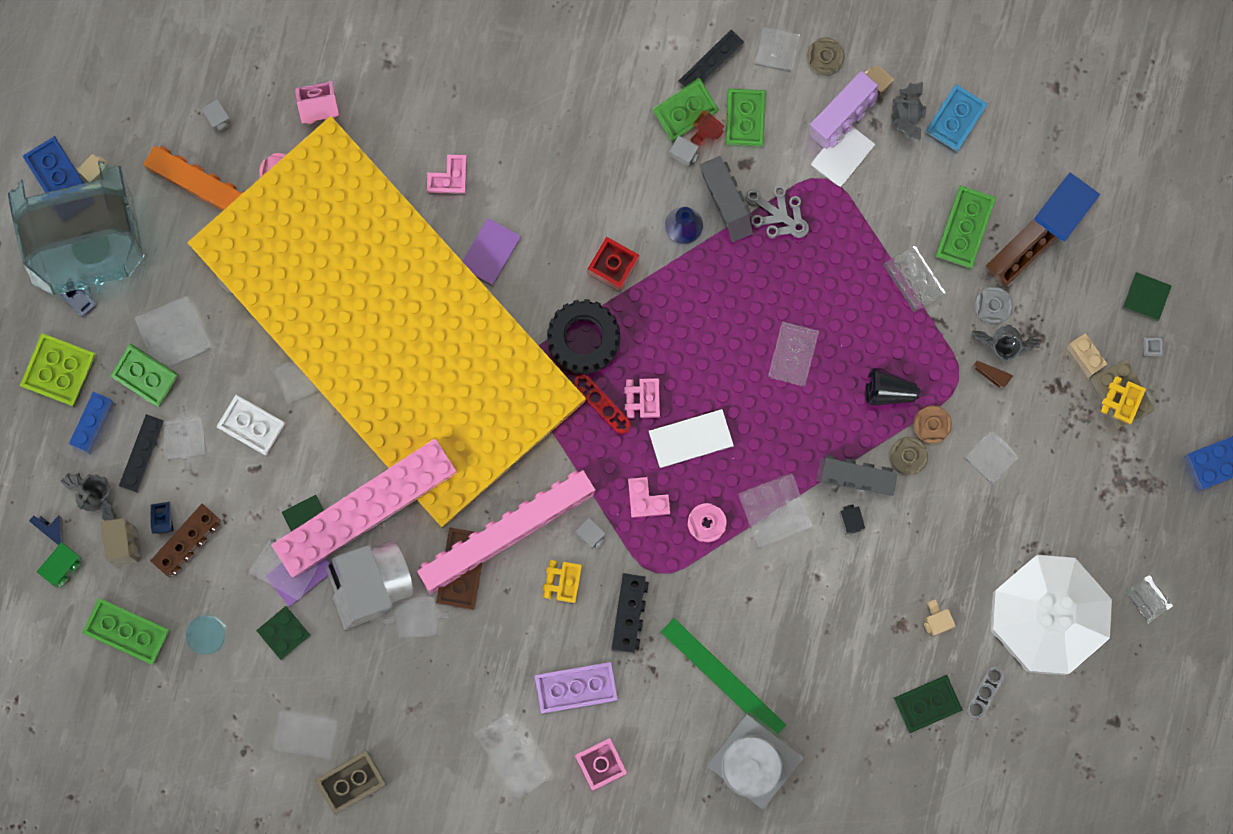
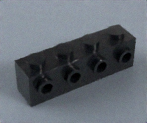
(628, 613)

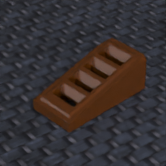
(994, 375)

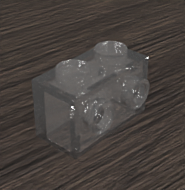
(1149, 599)

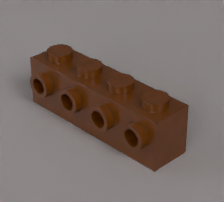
(1020, 253)
(185, 541)

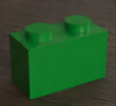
(59, 565)

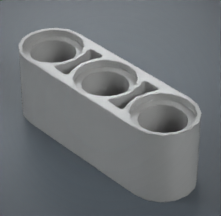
(988, 683)

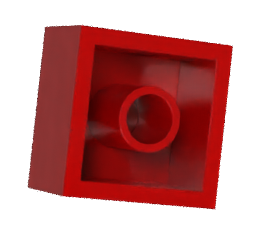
(613, 264)

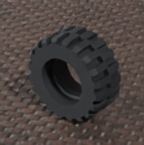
(583, 362)

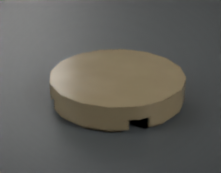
(825, 56)
(908, 456)

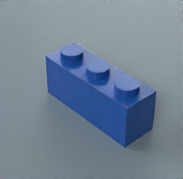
(91, 422)

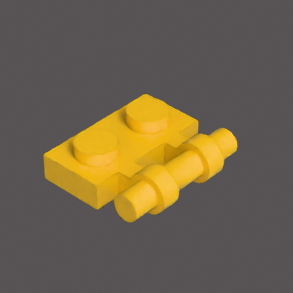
(1128, 403)
(568, 581)

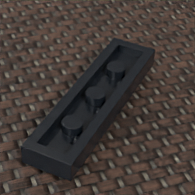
(713, 59)
(141, 453)

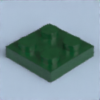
(283, 633)

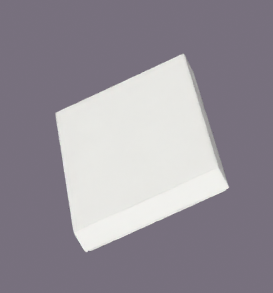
(842, 160)
(251, 425)

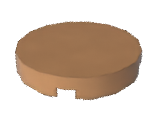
(932, 424)

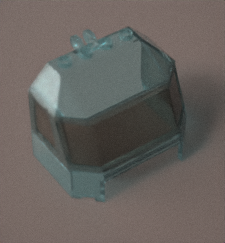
(78, 233)

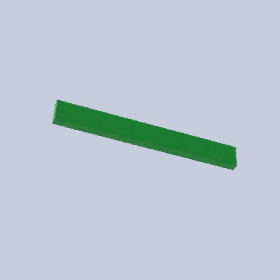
(720, 674)

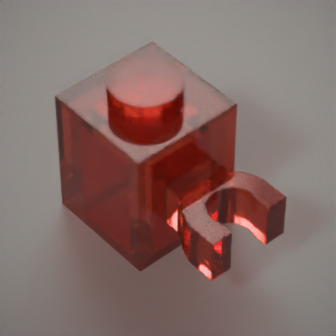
(707, 127)

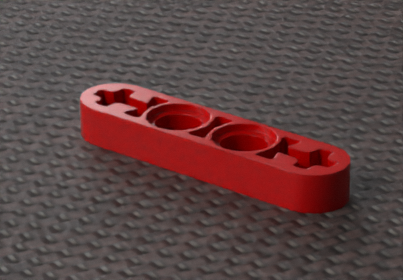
(604, 402)

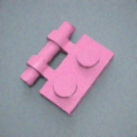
(648, 398)

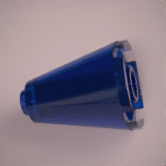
(683, 225)

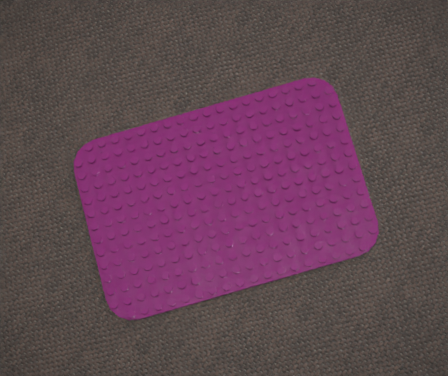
(710, 340)

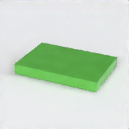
(683, 108)
(745, 117)
(144, 375)

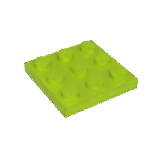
(57, 370)

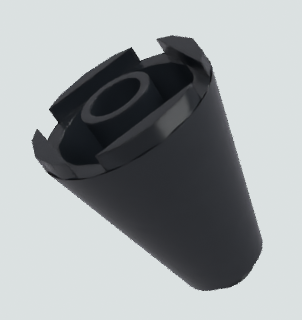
(889, 389)

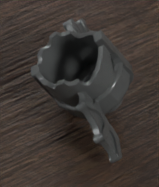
(909, 110)
(1007, 347)
(91, 493)

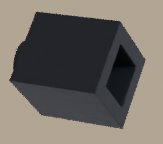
(852, 519)

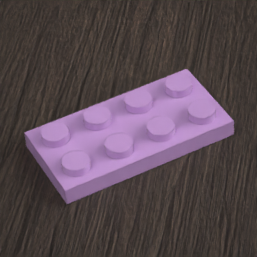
(576, 688)

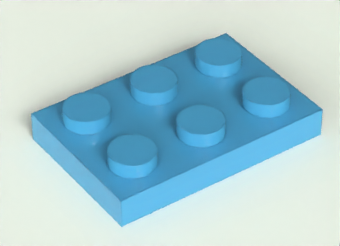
(956, 118)

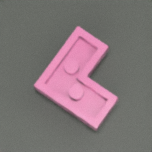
(451, 182)
(644, 505)

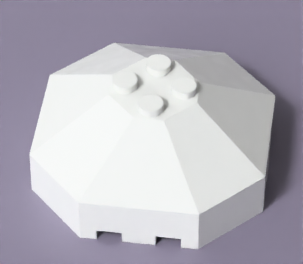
(1051, 615)

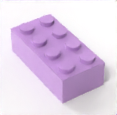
(844, 111)

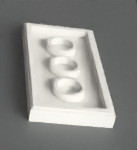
(691, 438)

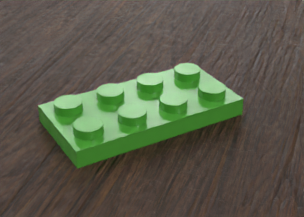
(965, 227)
(125, 631)

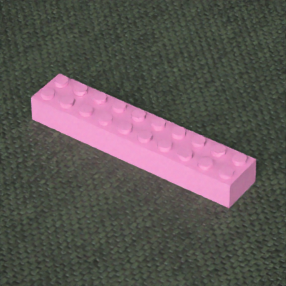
(364, 508)
(505, 532)

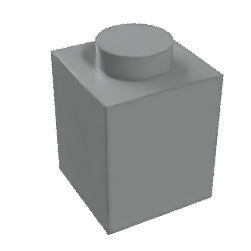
(216, 116)
(684, 151)
(591, 534)

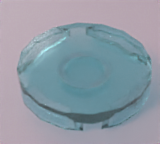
(205, 635)

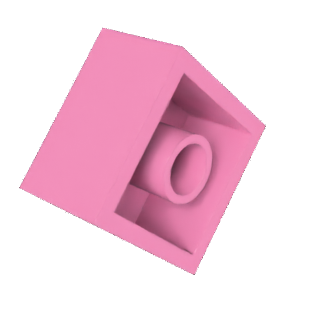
(316, 102)
(601, 764)

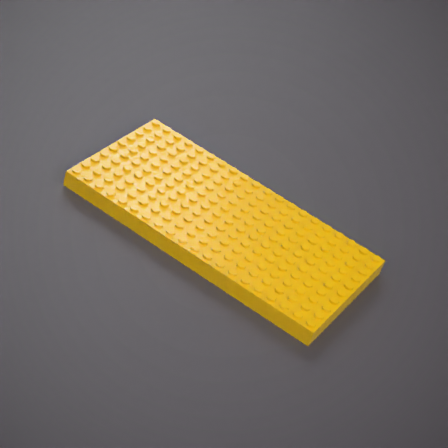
(386, 317)

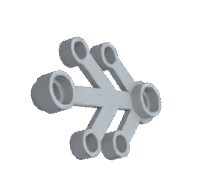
(779, 215)

